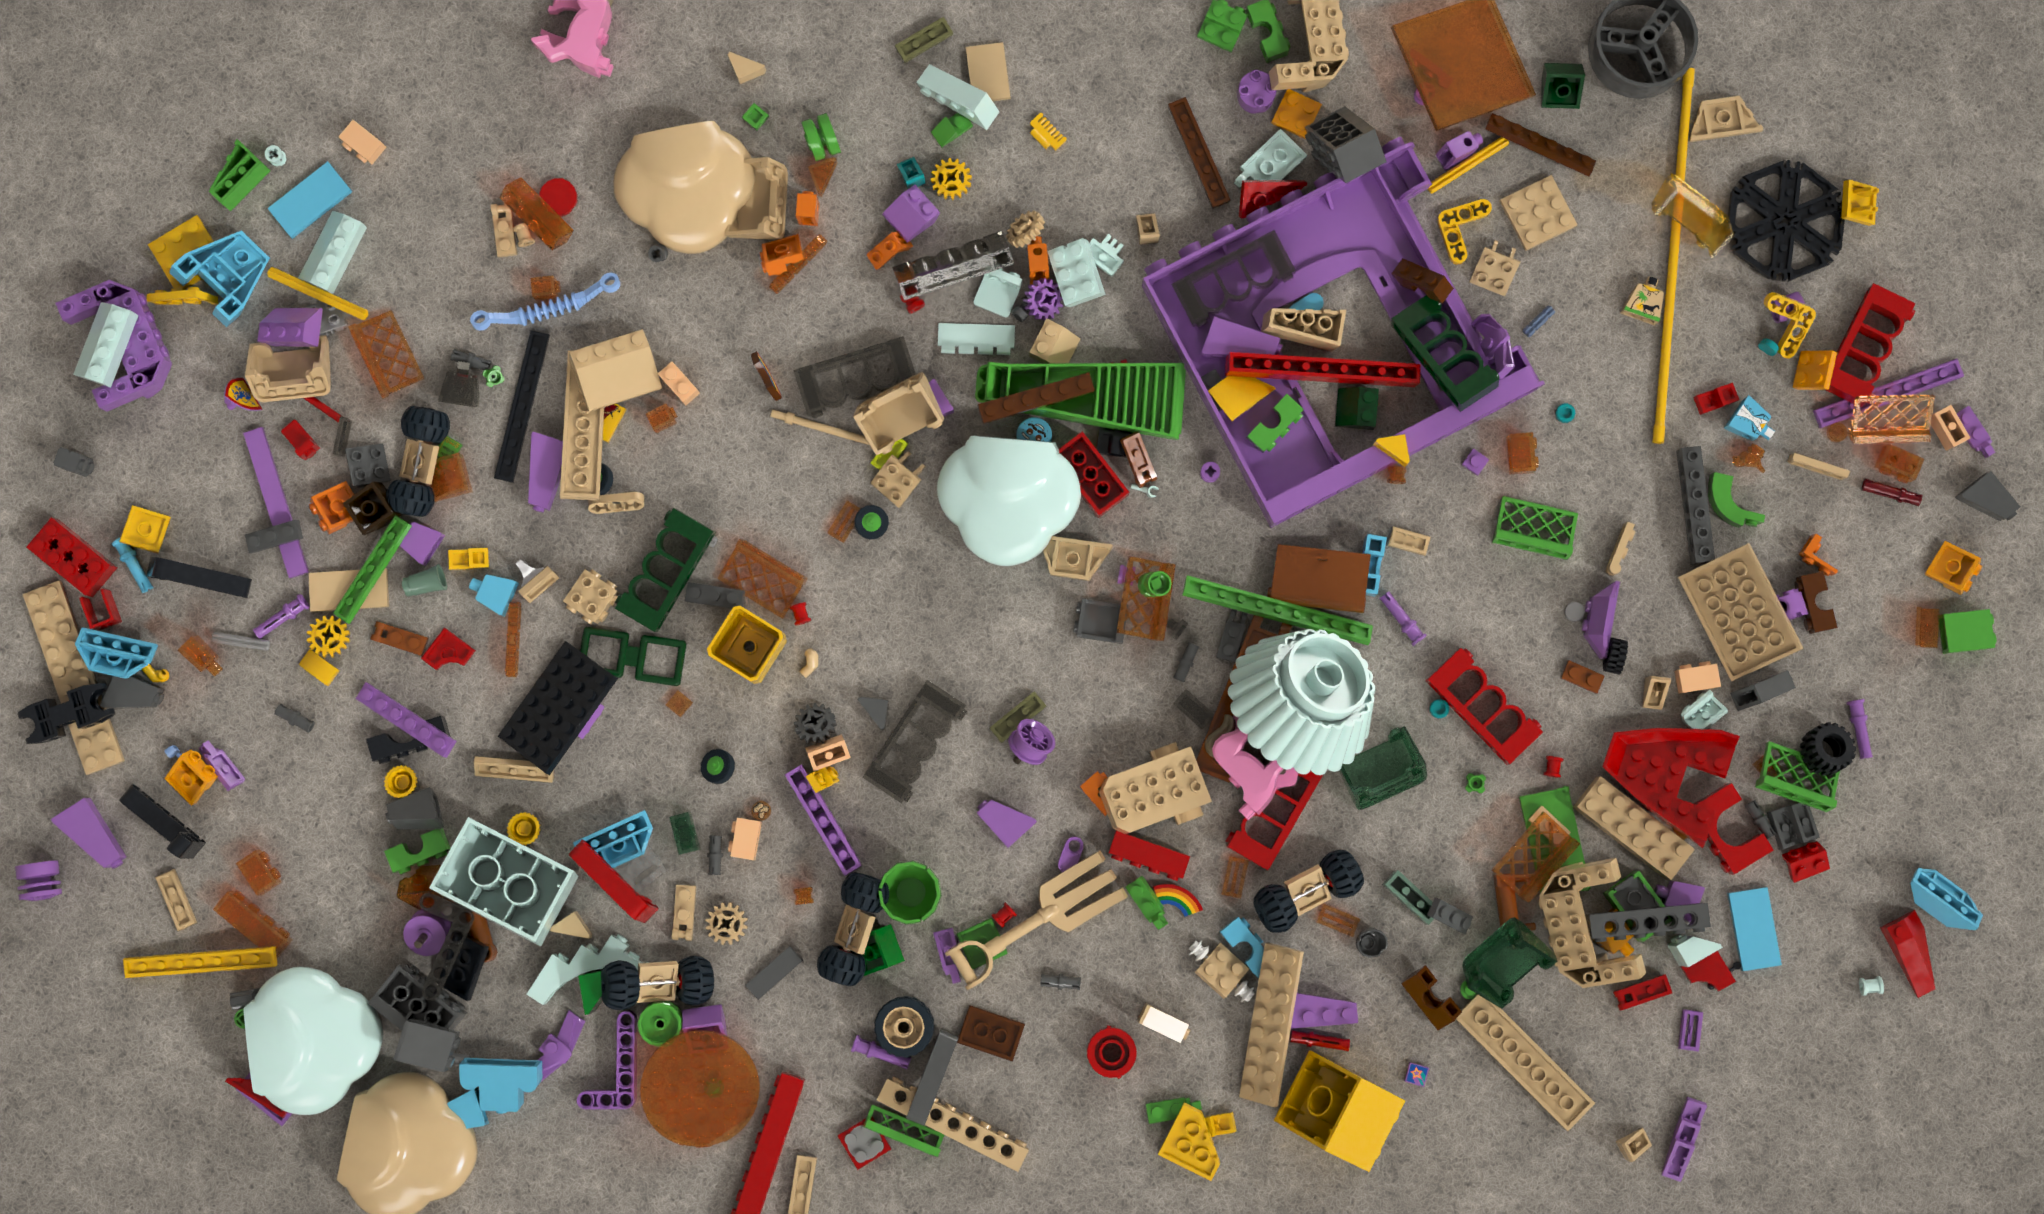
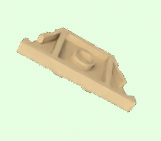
(1723, 119)
(1075, 557)

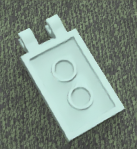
(1273, 160)

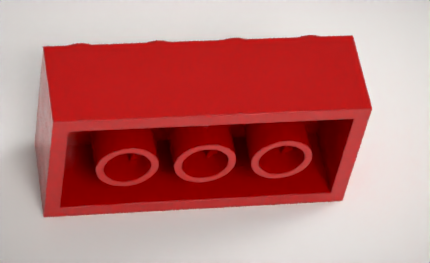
(1103, 477)
(83, 555)

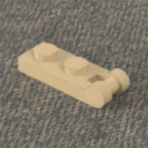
(503, 231)
(1620, 550)
(684, 912)

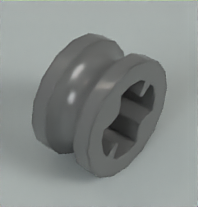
(663, 251)

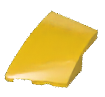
(1239, 394)

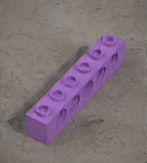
(824, 821)

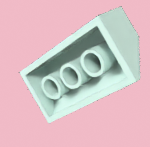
(332, 251)
(106, 344)

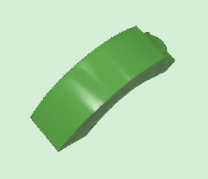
(1723, 505)

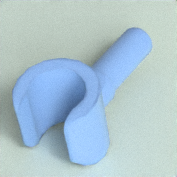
(171, 751)

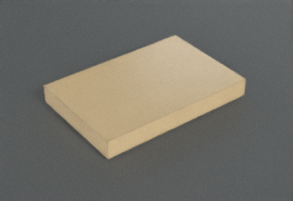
(989, 70)

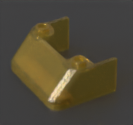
(1694, 213)

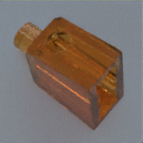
(193, 651)

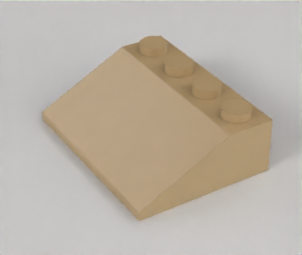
(615, 370)

